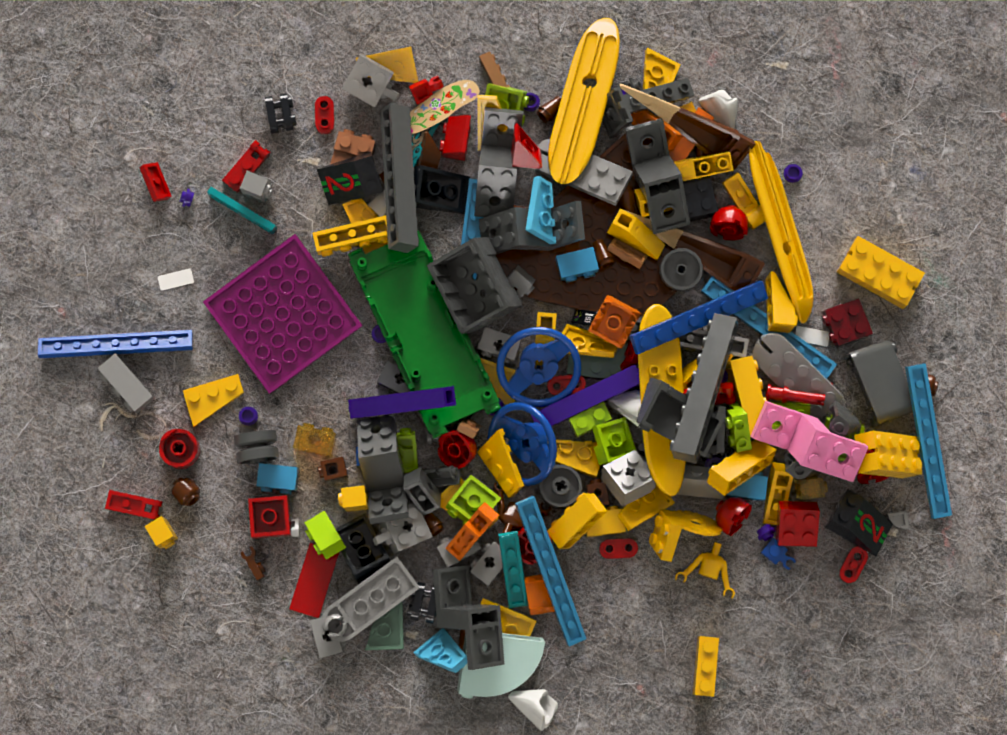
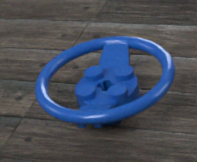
(531, 373)
(528, 439)

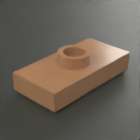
(627, 253)
(469, 428)

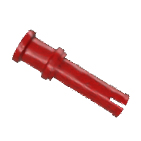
(784, 395)

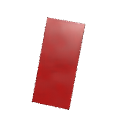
(313, 583)

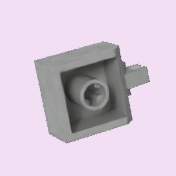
(379, 76)
(628, 478)
(399, 539)

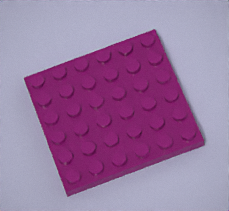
(282, 314)

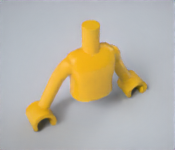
(710, 567)

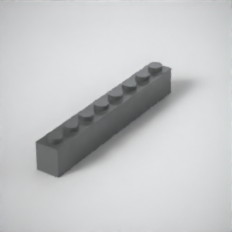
(399, 178)
(705, 388)

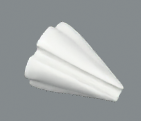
(721, 107)
(627, 404)
(535, 706)

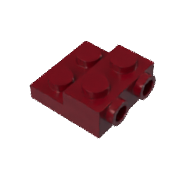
(846, 323)

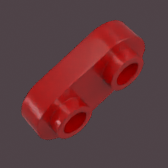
(324, 114)
(563, 381)
(618, 548)
(853, 565)

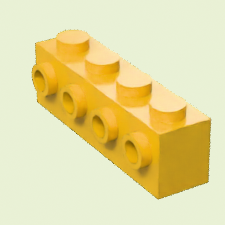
(351, 235)
(740, 467)

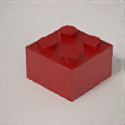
(269, 517)
(797, 523)

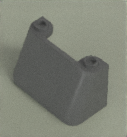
(881, 381)
(662, 411)
(842, 424)

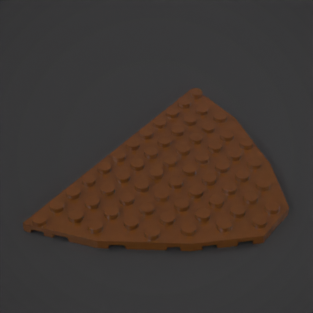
(622, 280)

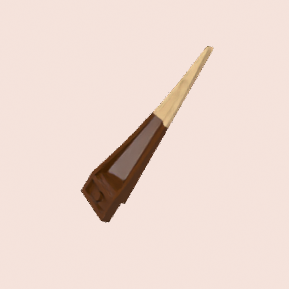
(702, 132)
(723, 262)

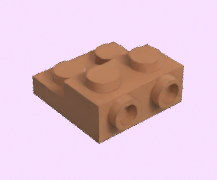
(350, 145)

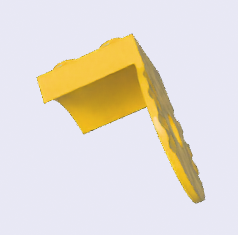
(669, 526)

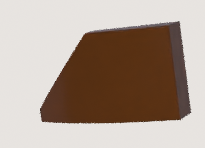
(430, 153)

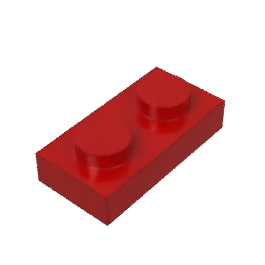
(155, 182)

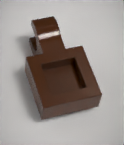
(256, 568)

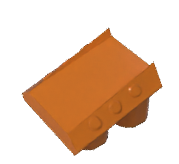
(614, 321)
(537, 595)

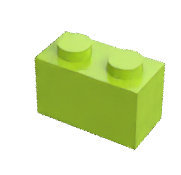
(584, 421)
(325, 535)

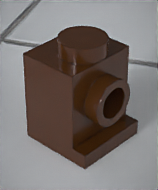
(338, 463)
(597, 484)

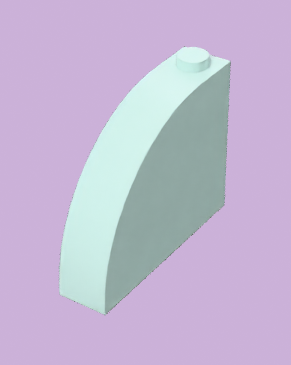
(520, 661)

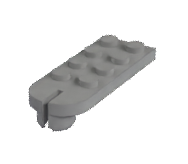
(598, 178)
(791, 369)
(369, 601)

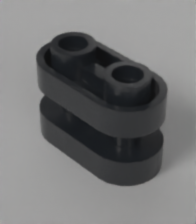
(285, 103)
(415, 609)

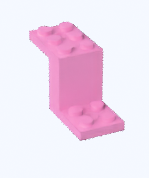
(809, 441)

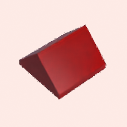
(524, 150)

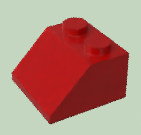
(456, 137)

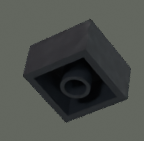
(700, 198)

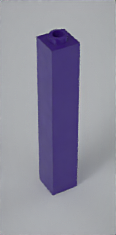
(591, 396)
(402, 402)

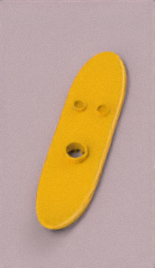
(583, 107)
(782, 230)
(666, 365)

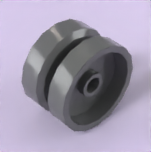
(669, 269)
(256, 447)
(572, 487)

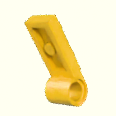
(744, 200)

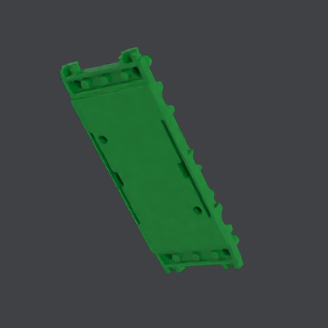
(423, 332)

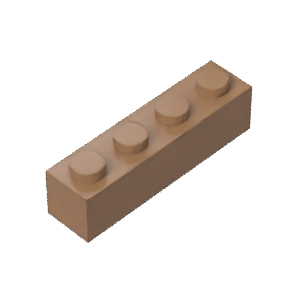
(493, 69)

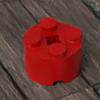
(168, 448)

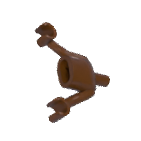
(510, 516)

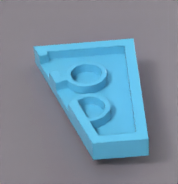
(539, 213)
(442, 652)

